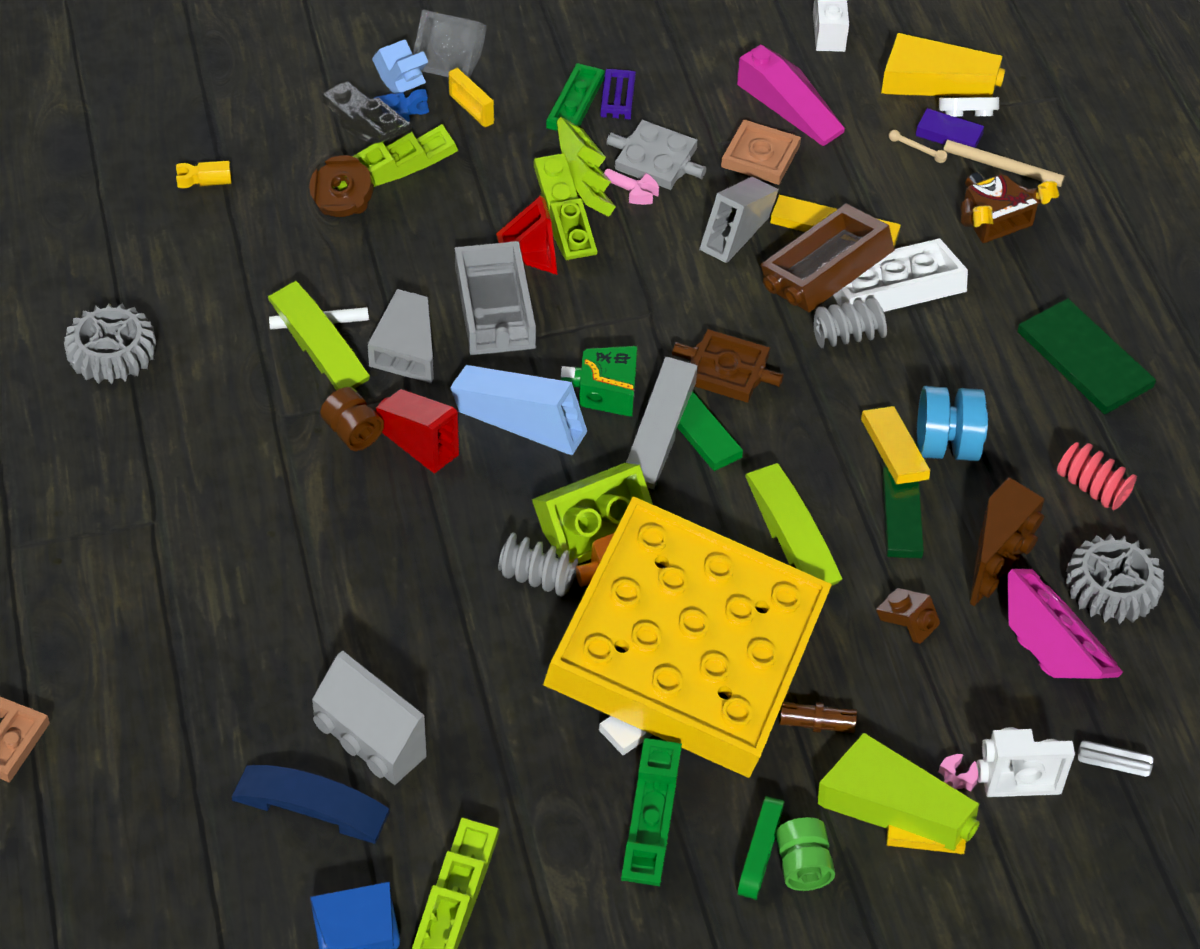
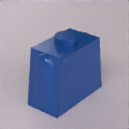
(356, 919)

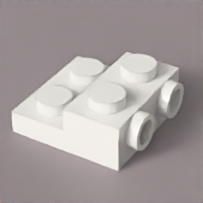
(1023, 767)

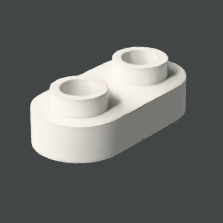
(982, 105)

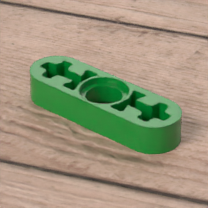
(761, 848)

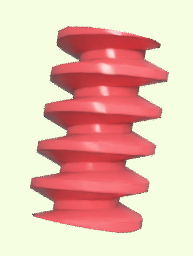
(1095, 476)

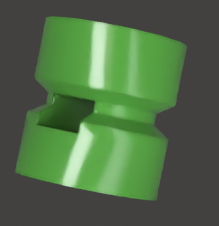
(805, 854)

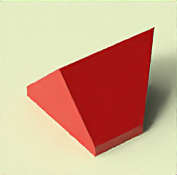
(534, 235)

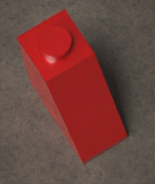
(421, 428)

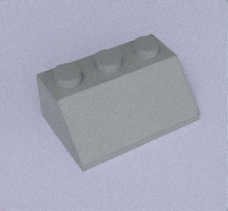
(370, 719)

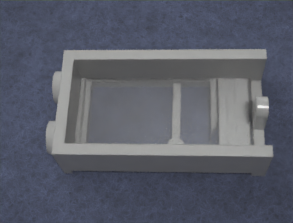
(495, 298)

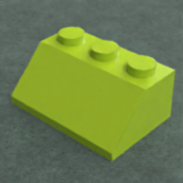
(589, 509)

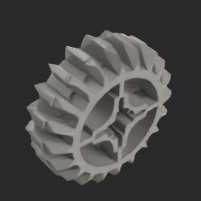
(110, 343)
(1114, 578)

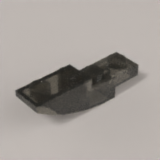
(362, 117)

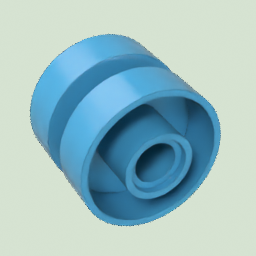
(961, 424)

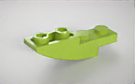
(566, 211)

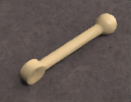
(940, 156)

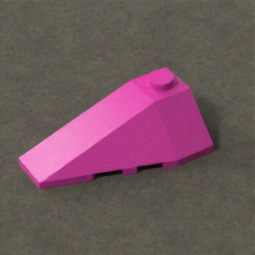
(788, 93)

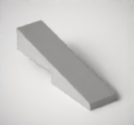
(662, 418)

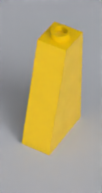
(940, 69)

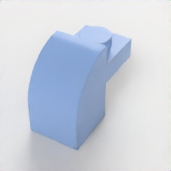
(399, 67)

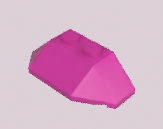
(1054, 631)

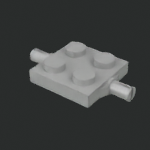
(656, 152)

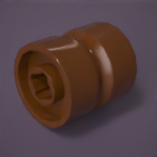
(352, 419)

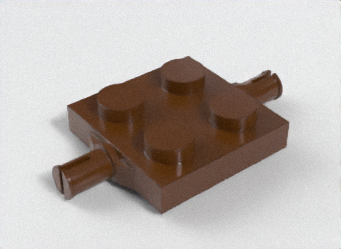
(729, 365)

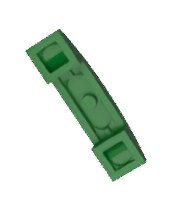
(652, 812)

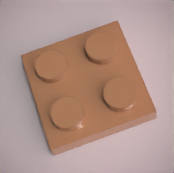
(761, 152)

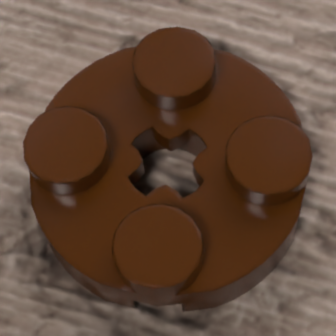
(346, 202)

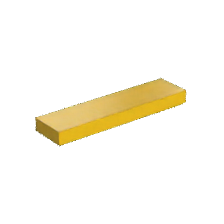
(804, 215)

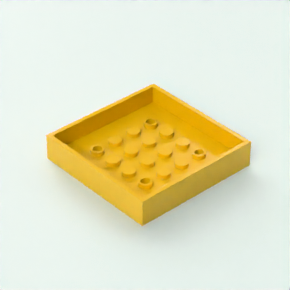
(688, 636)

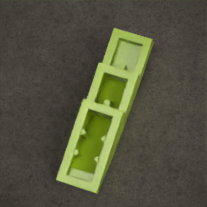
(405, 155)
(584, 163)
(318, 337)
(792, 523)
(457, 887)

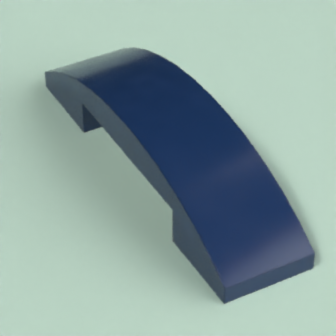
(314, 797)

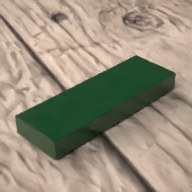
(902, 518)

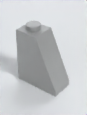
(737, 217)
(404, 338)

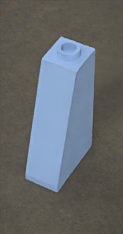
(523, 405)

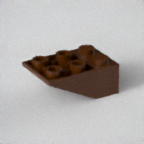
(1006, 533)

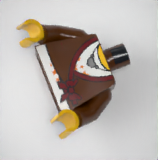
(1001, 206)

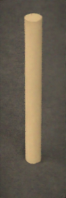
(1003, 162)

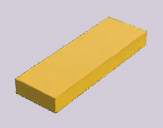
(895, 445)

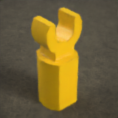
(204, 174)

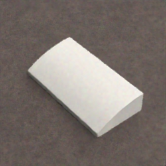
(909, 277)

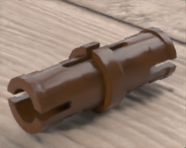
(818, 717)

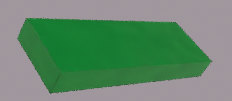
(576, 95)
(708, 435)

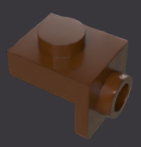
(910, 610)

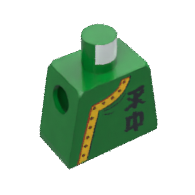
(605, 379)

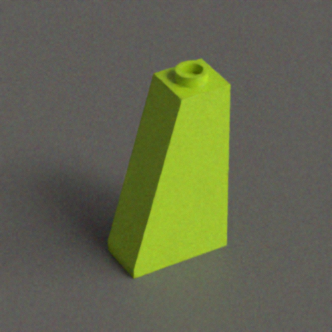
(890, 790)

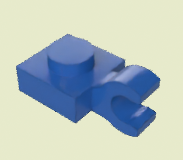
(408, 105)

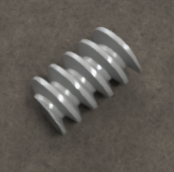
(849, 320)
(536, 565)

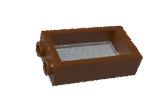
(827, 257)

